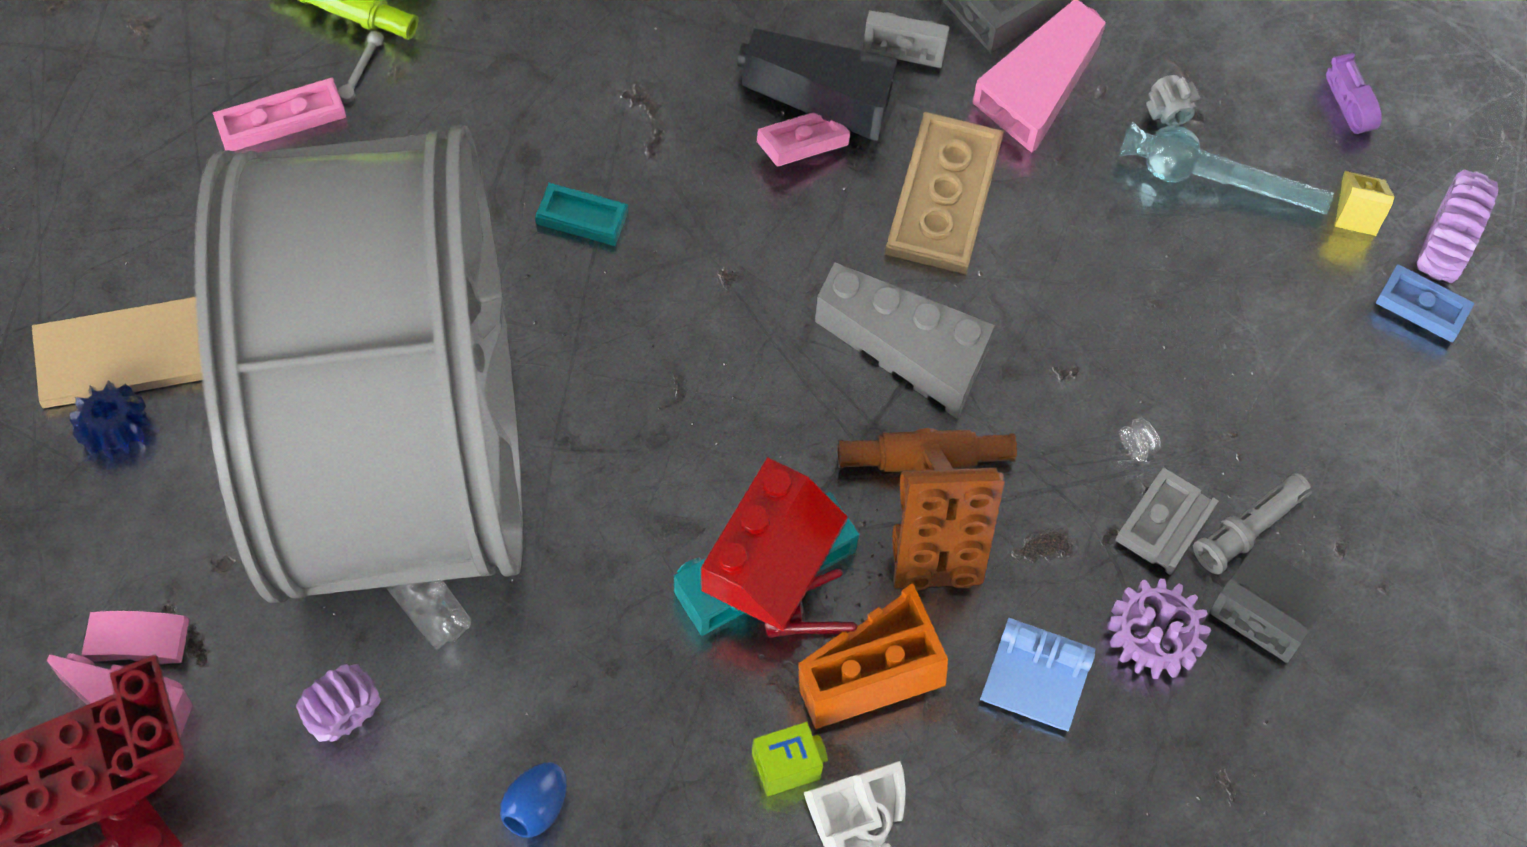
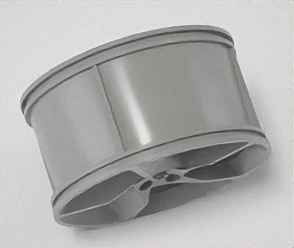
(358, 364)

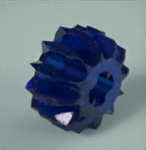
(126, 421)

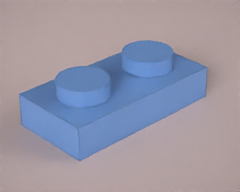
(1425, 303)

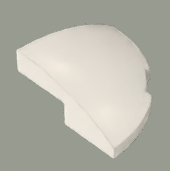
(859, 807)

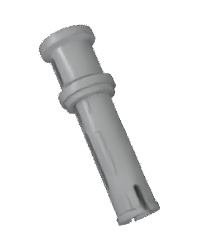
(1239, 533)

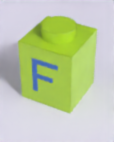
(789, 758)

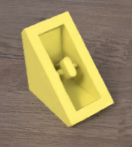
(1363, 203)

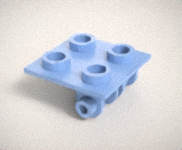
(1038, 674)

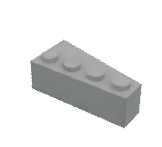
(906, 333)

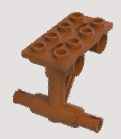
(944, 500)

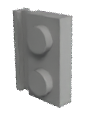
(1166, 520)

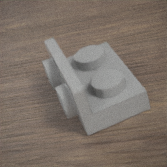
(905, 38)

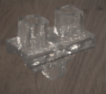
(432, 610)

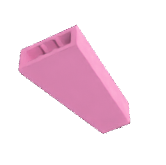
(1038, 76)

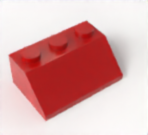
(773, 545)

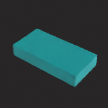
(581, 214)

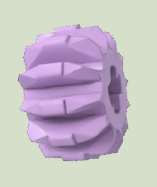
(338, 702)

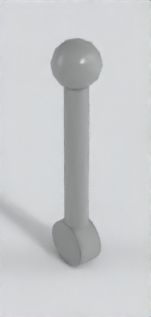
(347, 91)

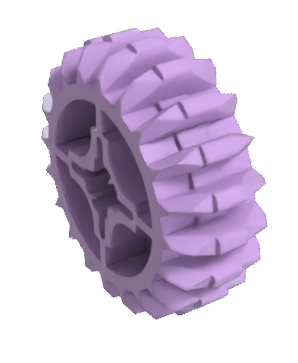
(1457, 226)

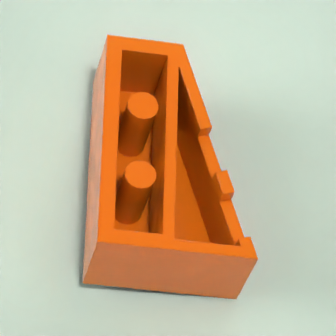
(876, 665)

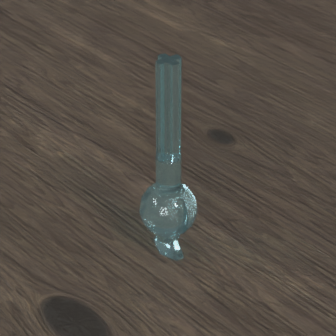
(1176, 154)

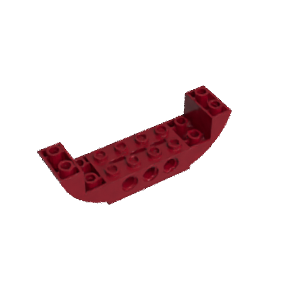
(89, 760)

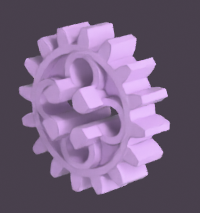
(1184, 641)

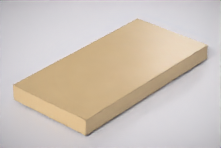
(944, 193)
(129, 346)

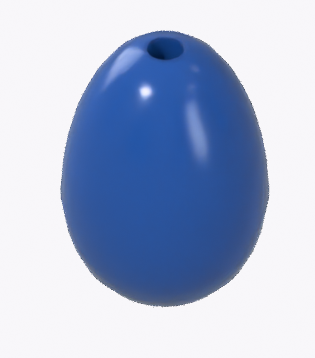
(534, 800)

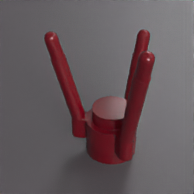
(797, 623)

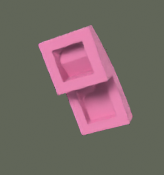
(135, 636)

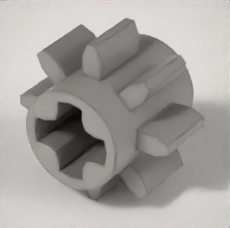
(1172, 100)

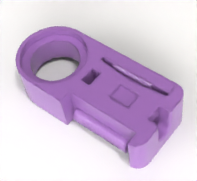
(1353, 94)

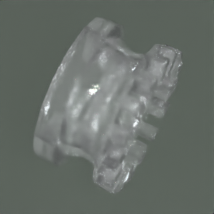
(1140, 439)

